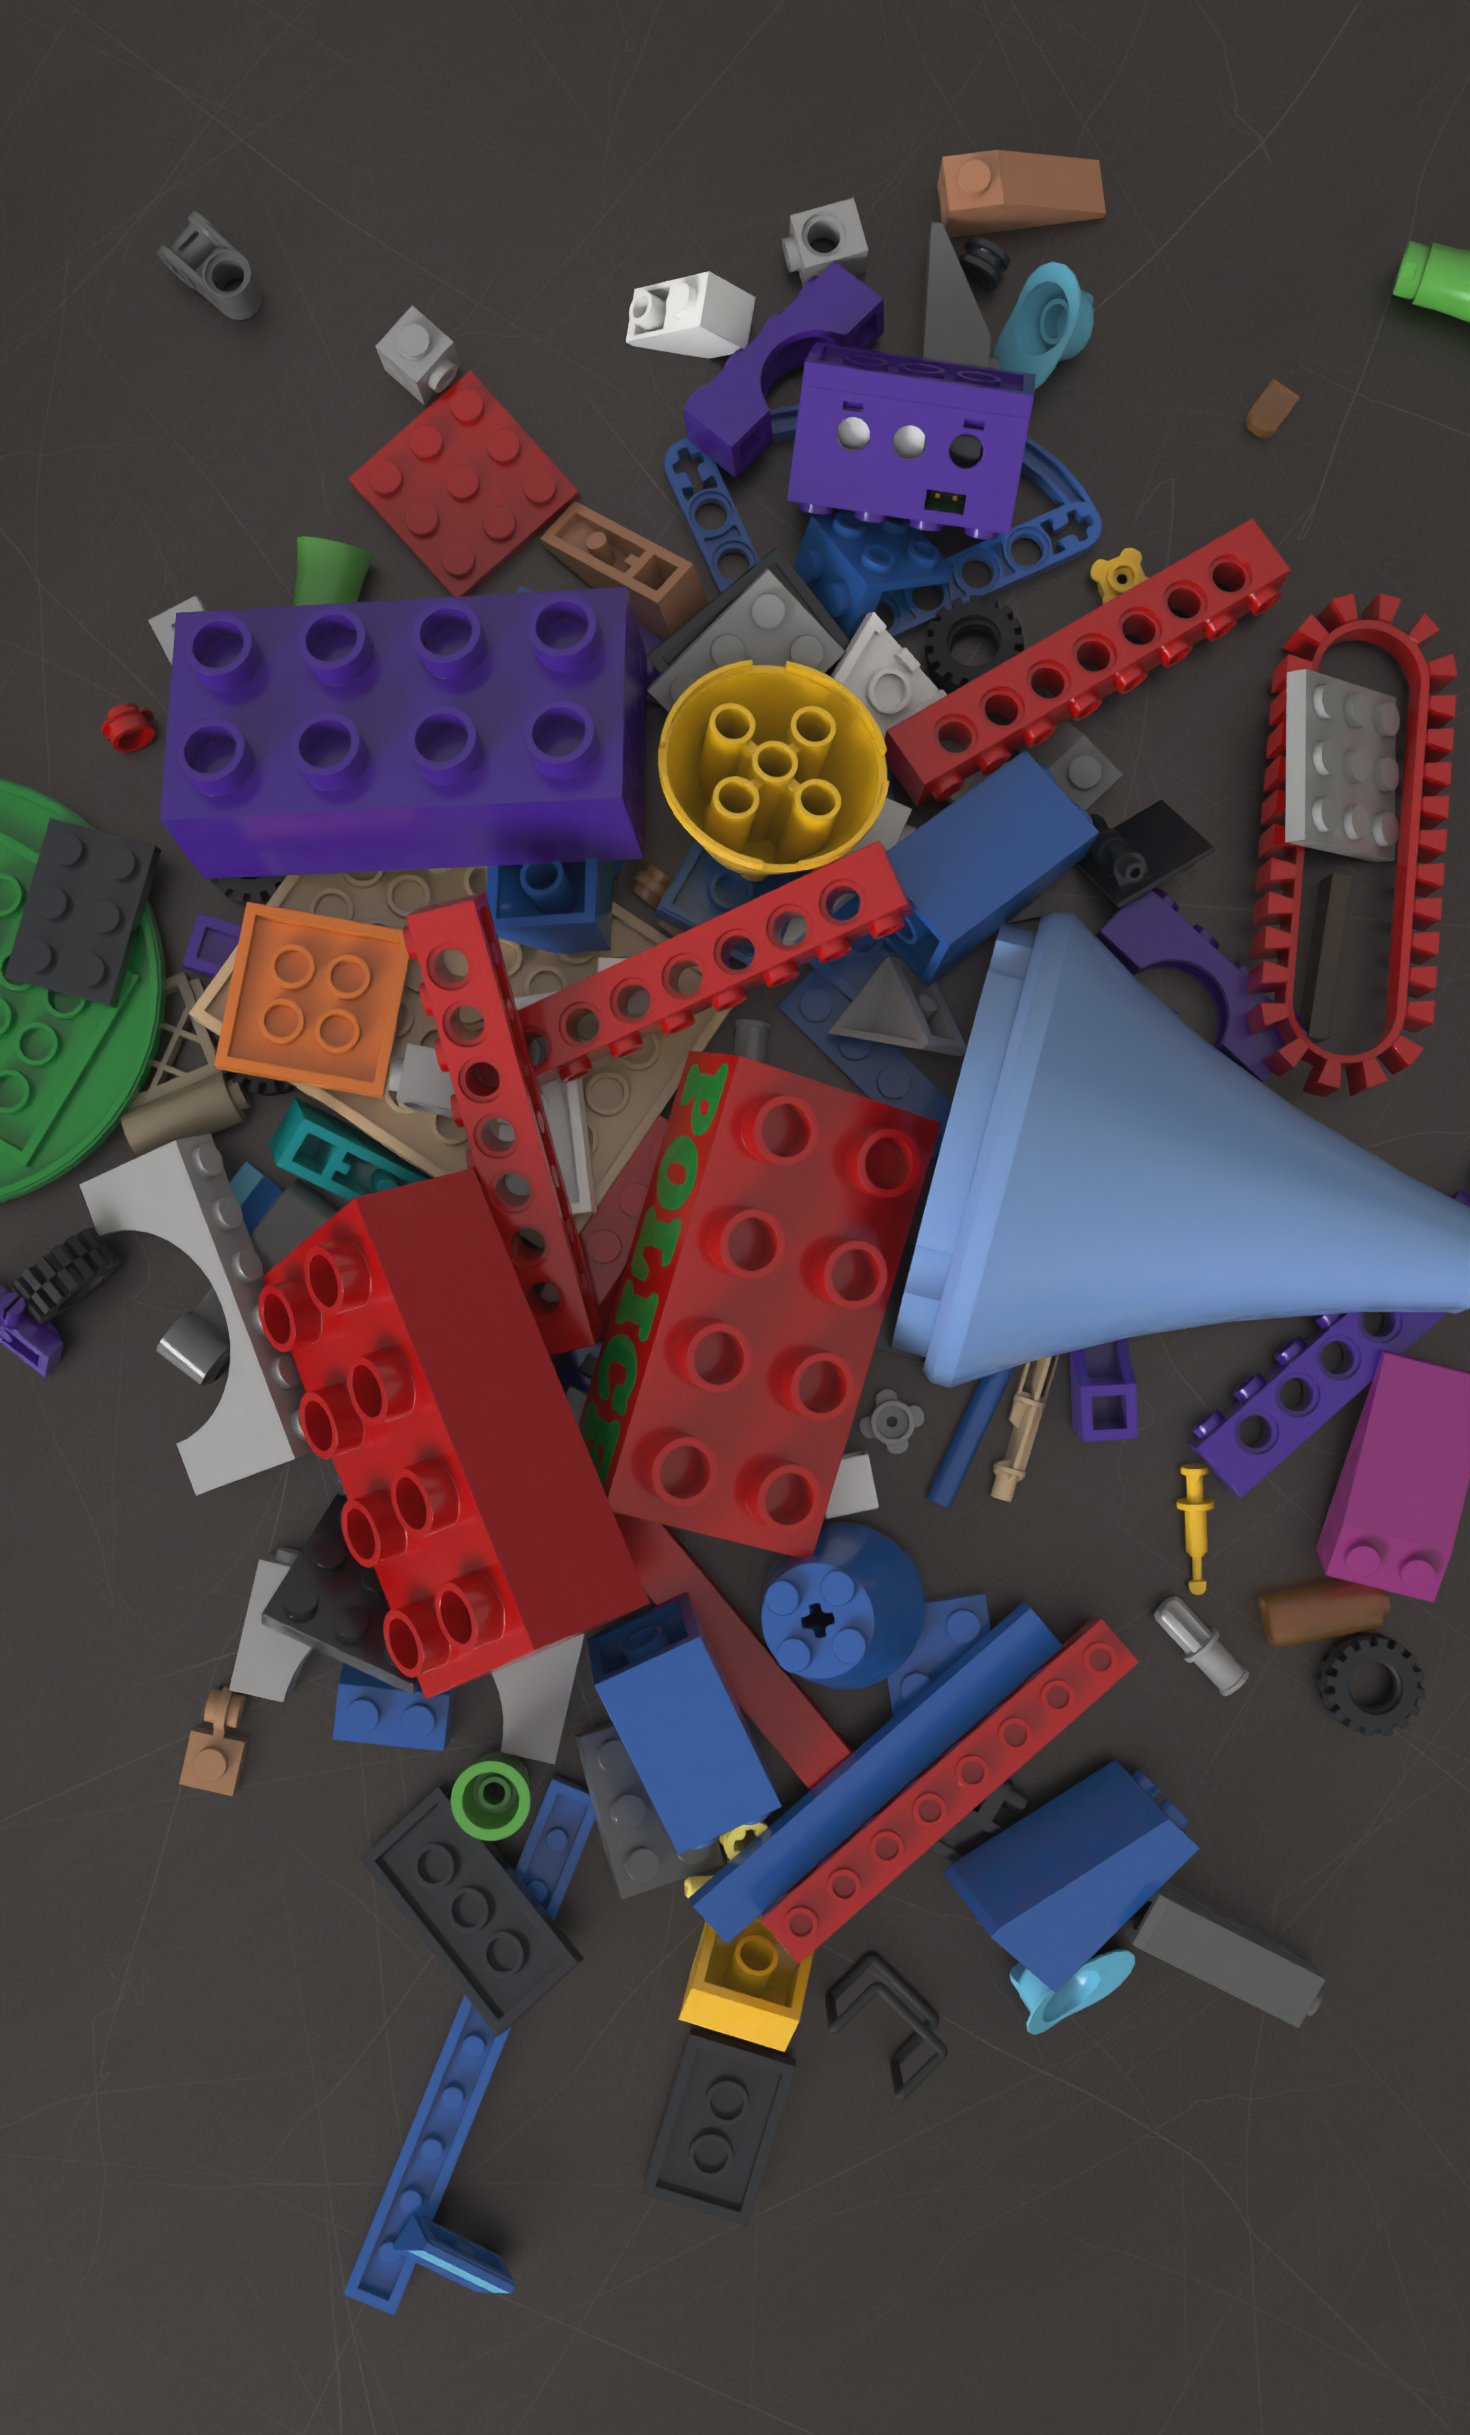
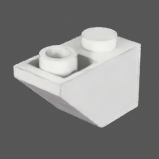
(691, 316)

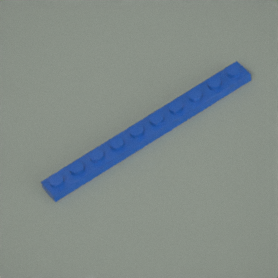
(464, 2067)

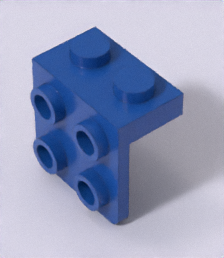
(856, 560)

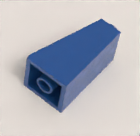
(984, 863)
(681, 1724)
(1074, 1870)

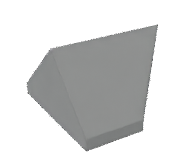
(901, 1012)

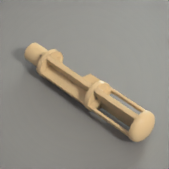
(1026, 1418)

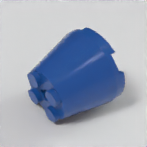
(873, 1600)

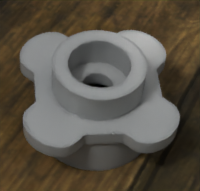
(907, 1419)

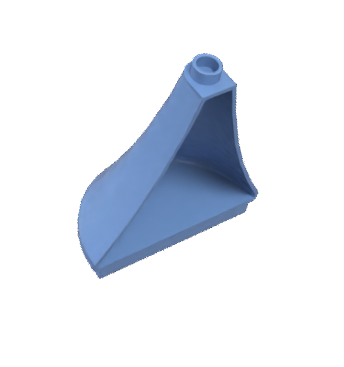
(1142, 1183)

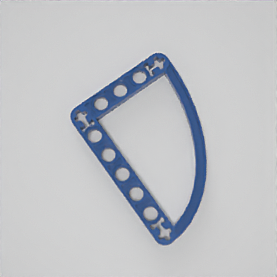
(1006, 573)

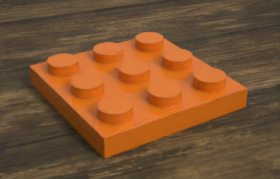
(314, 1000)

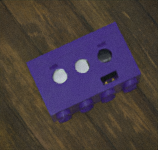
(910, 439)

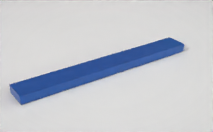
(875, 1773)

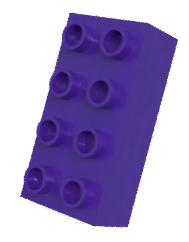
(407, 734)

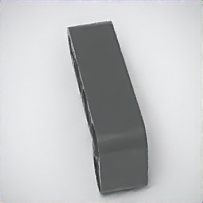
(200, 1338)

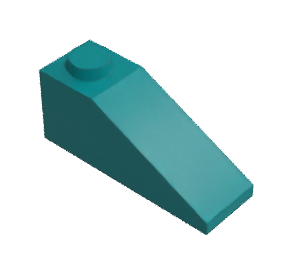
(336, 1154)

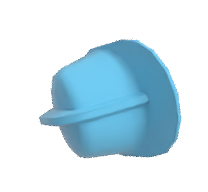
(1047, 323)
(1087, 1986)

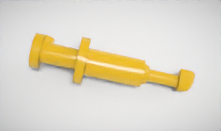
(1195, 1510)

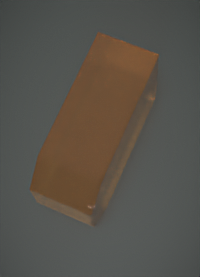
(1271, 409)

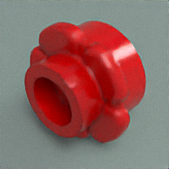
(128, 727)

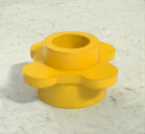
(1106, 574)

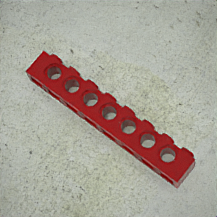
(1238, 559)
(469, 928)
(709, 946)
(949, 1789)

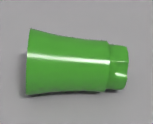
(1436, 278)
(329, 571)
(481, 1809)

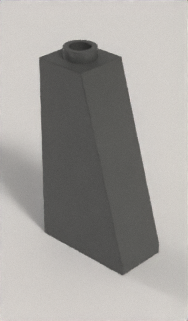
(1226, 1954)

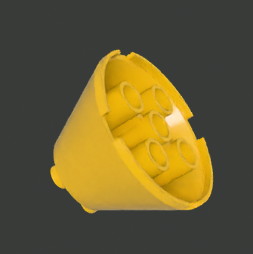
(772, 767)

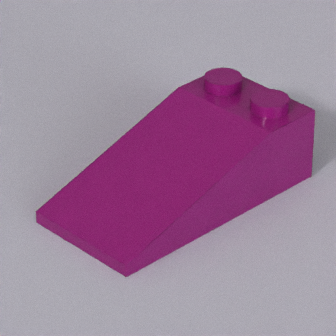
(1402, 1480)

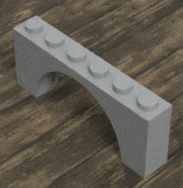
(189, 1201)
(532, 1692)

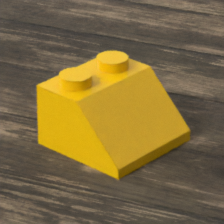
(746, 1986)

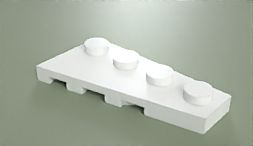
(891, 683)
(568, 1127)

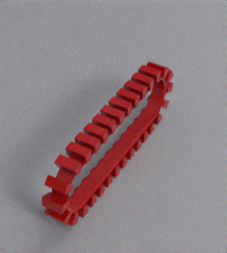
(1335, 625)

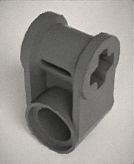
(208, 263)

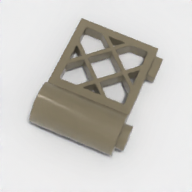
(191, 1102)

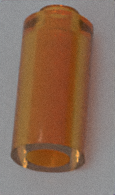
(1321, 1612)

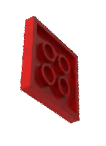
(464, 487)

